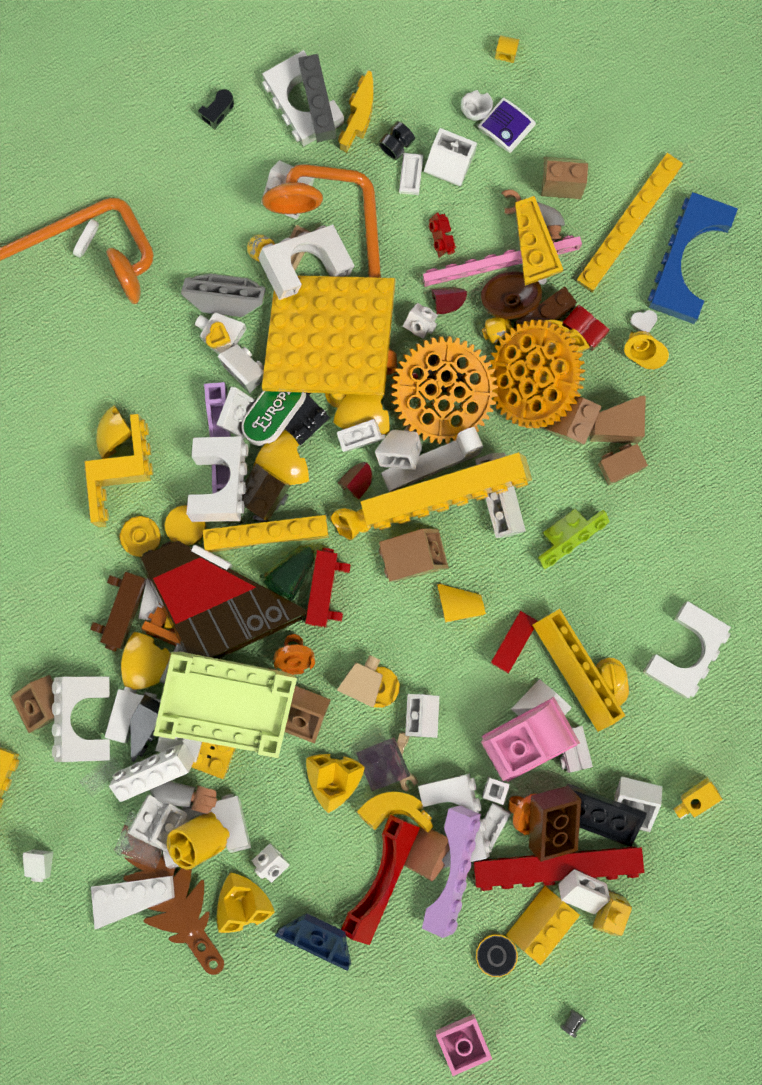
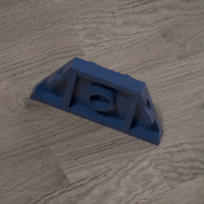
(318, 939)

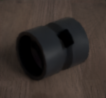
(398, 138)

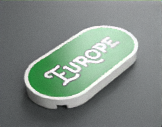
(270, 415)

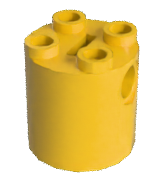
(197, 841)

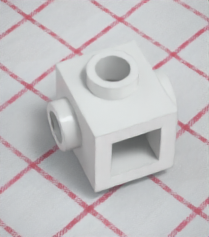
(421, 321)
(270, 863)

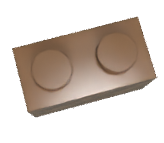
(622, 464)

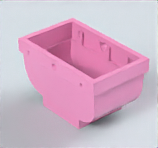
(529, 740)

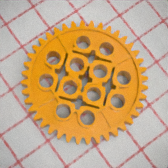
(447, 354)
(564, 382)

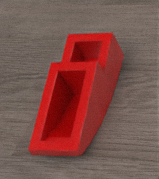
(513, 642)

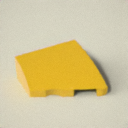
(460, 604)

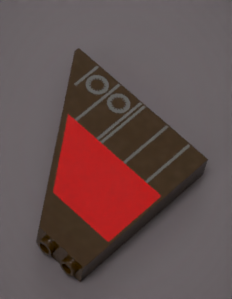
(211, 606)

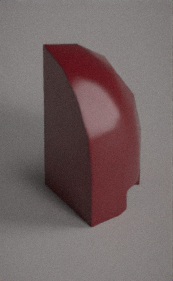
(448, 299)
(357, 479)

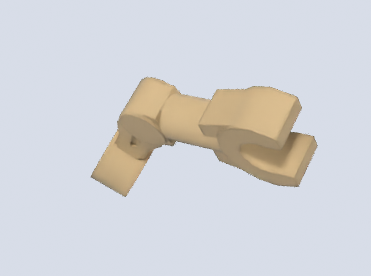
(402, 742)

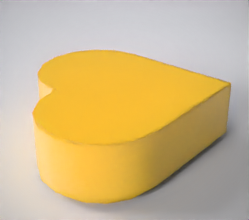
(218, 336)

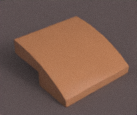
(427, 854)

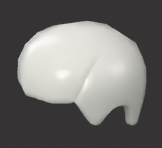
(476, 105)

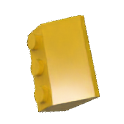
(542, 925)

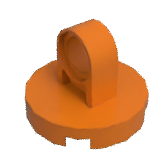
(294, 658)
(521, 809)

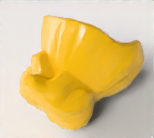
(349, 522)

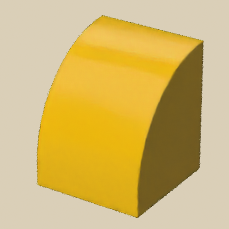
(507, 49)

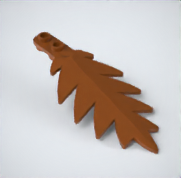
(181, 913)

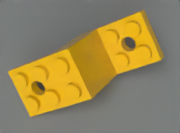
(118, 471)

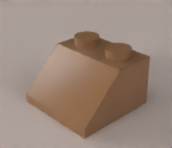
(35, 703)
(306, 714)

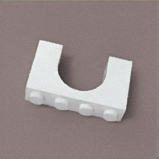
(280, 82)
(322, 243)
(228, 502)
(711, 635)
(122, 711)
(67, 744)
(459, 791)
(231, 816)

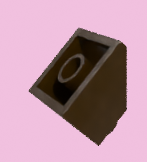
(263, 492)

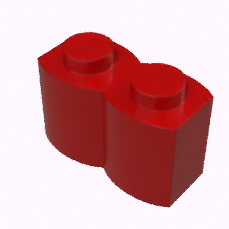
(587, 325)

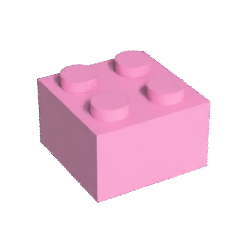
(463, 1044)

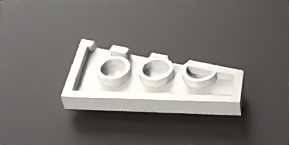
(124, 899)

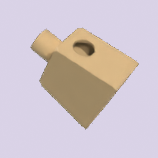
(363, 682)

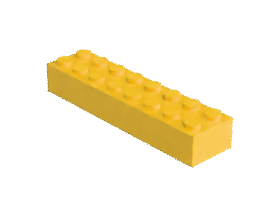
(446, 491)

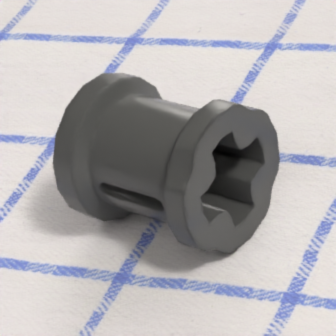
(573, 1023)

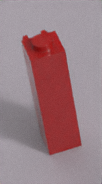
(322, 588)

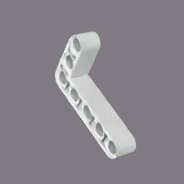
(462, 449)

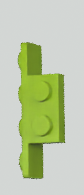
(570, 533)

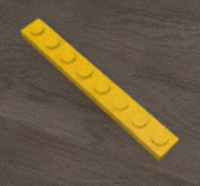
(629, 222)

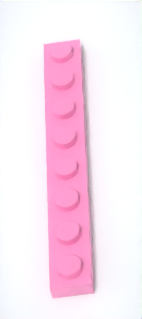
(491, 263)

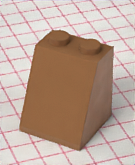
(564, 177)
(577, 423)
(621, 423)
(413, 554)

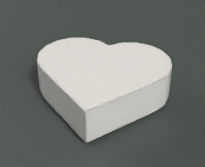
(643, 321)

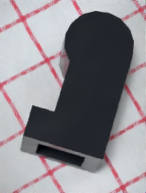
(218, 109)

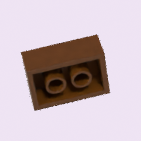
(554, 823)

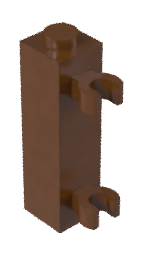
(122, 612)

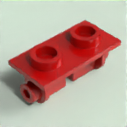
(439, 226)

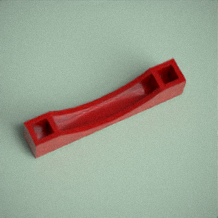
(366, 915)

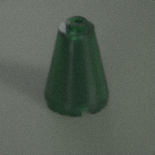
(289, 572)

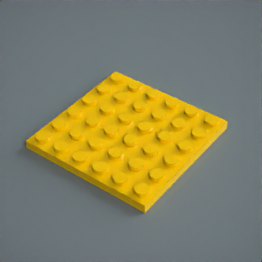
(331, 336)

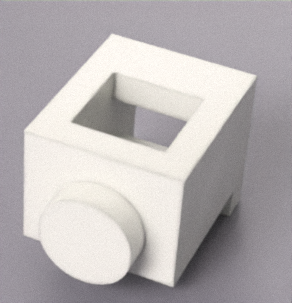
(495, 790)

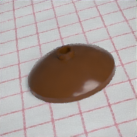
(508, 296)

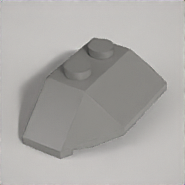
(223, 294)

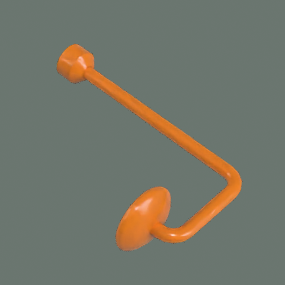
(302, 198)
(123, 269)

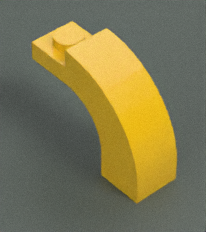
(394, 803)

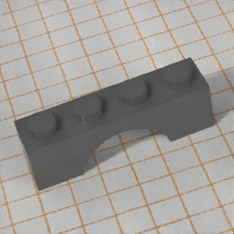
(317, 98)

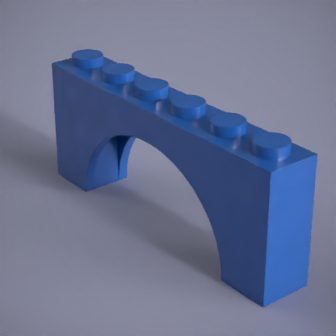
(671, 292)

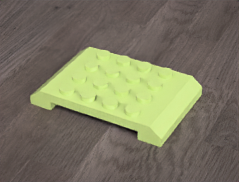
(225, 703)

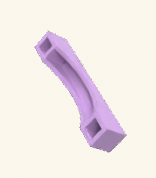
(215, 399)
(461, 832)

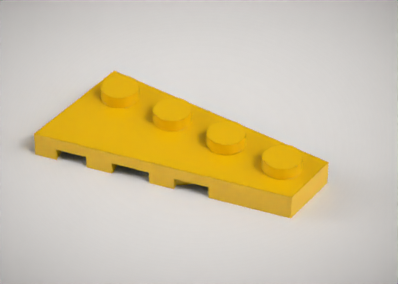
(536, 246)

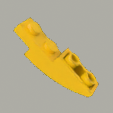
(362, 106)

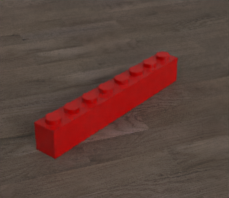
(529, 869)

